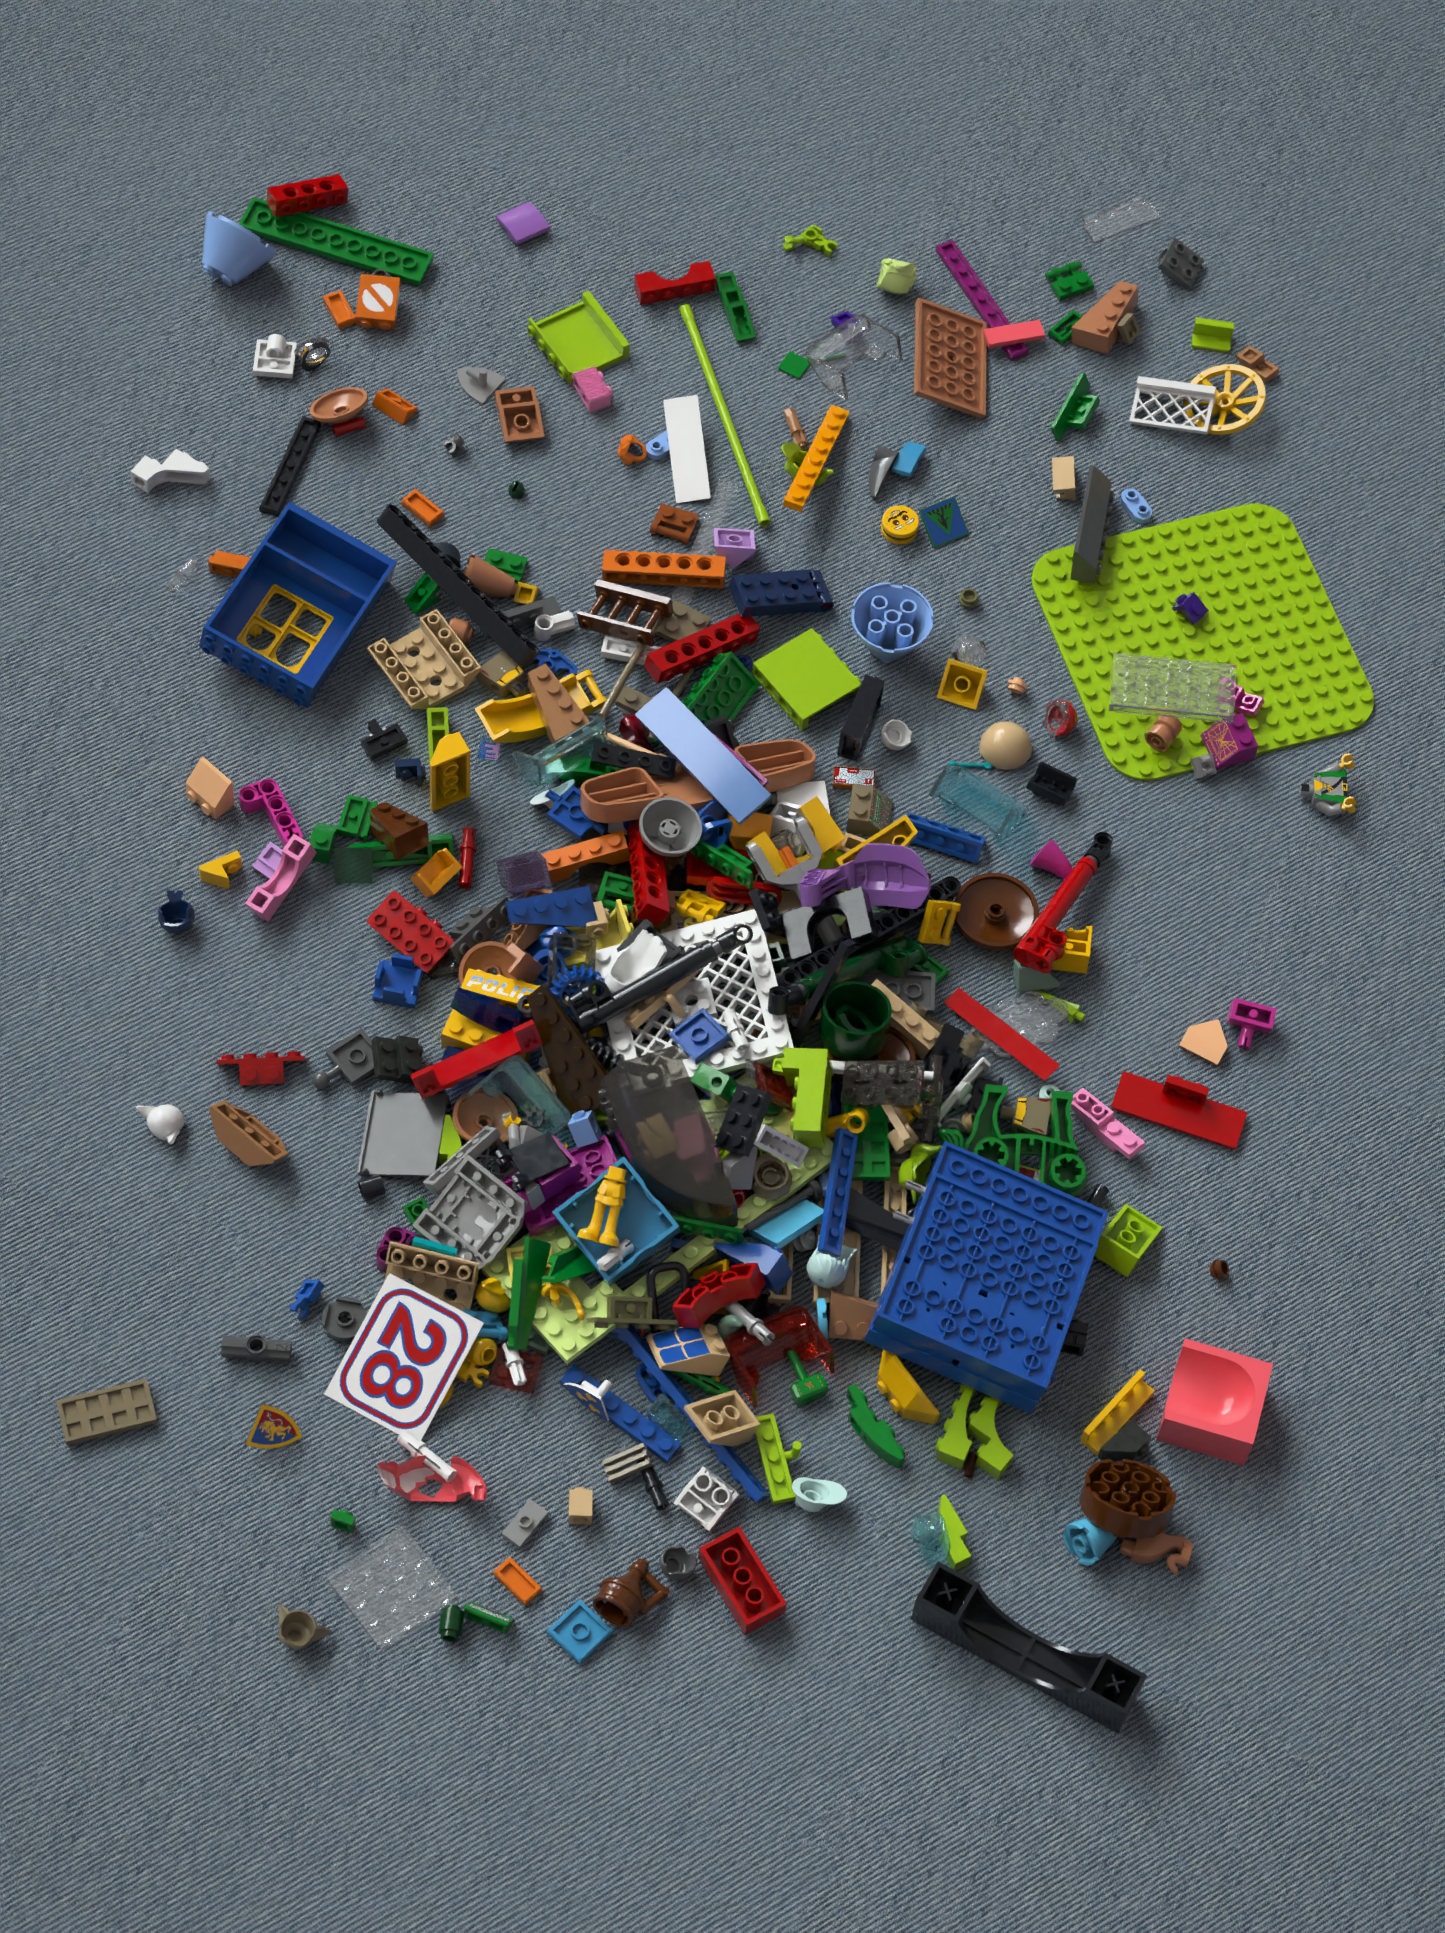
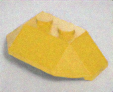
(903, 1391)

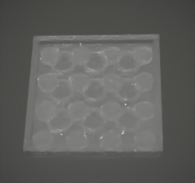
(391, 1588)

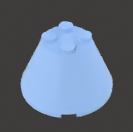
(232, 250)
(891, 620)

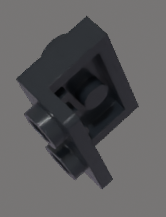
(1052, 784)

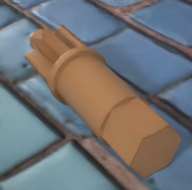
(797, 432)

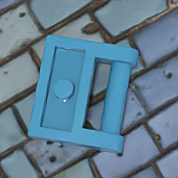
(492, 1324)

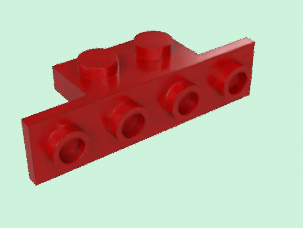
(261, 1070)

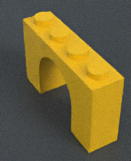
(822, 826)

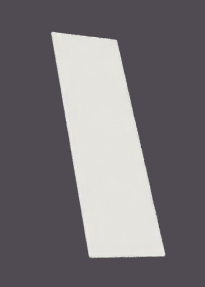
(686, 449)

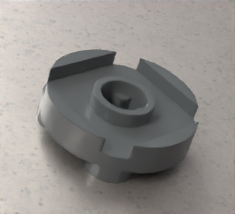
(343, 1306)

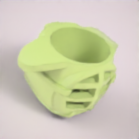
(896, 276)

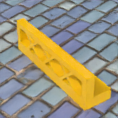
(1117, 1413)

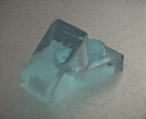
(668, 1417)

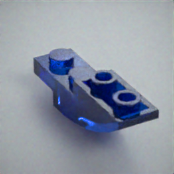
(487, 1011)

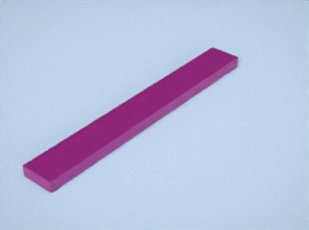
(977, 294)

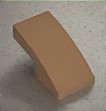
(1255, 361)

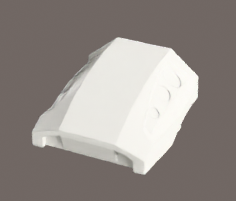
(706, 1498)

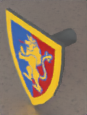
(272, 1429)

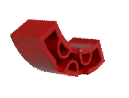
(717, 1291)

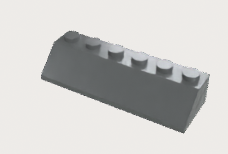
(1091, 527)

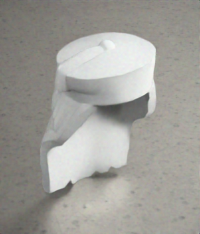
(635, 961)

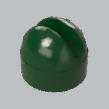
(520, 491)

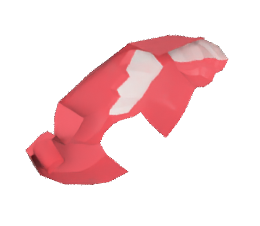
(407, 1478)

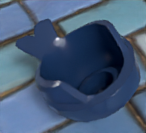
(176, 914)

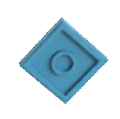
(579, 1632)

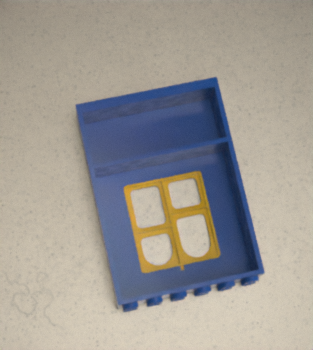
(320, 573)

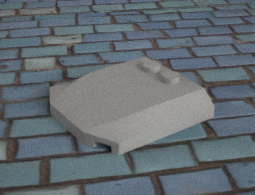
(474, 1214)

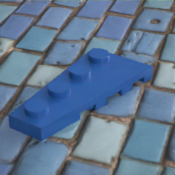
(560, 908)

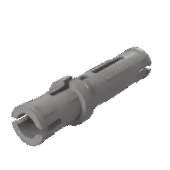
(754, 1325)

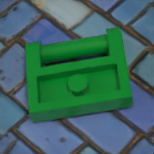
(618, 887)

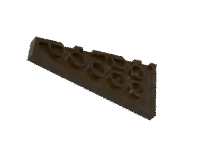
(570, 1059)

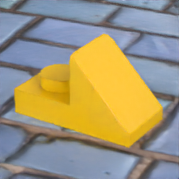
(217, 870)

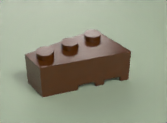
(398, 830)

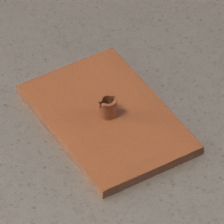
(950, 358)

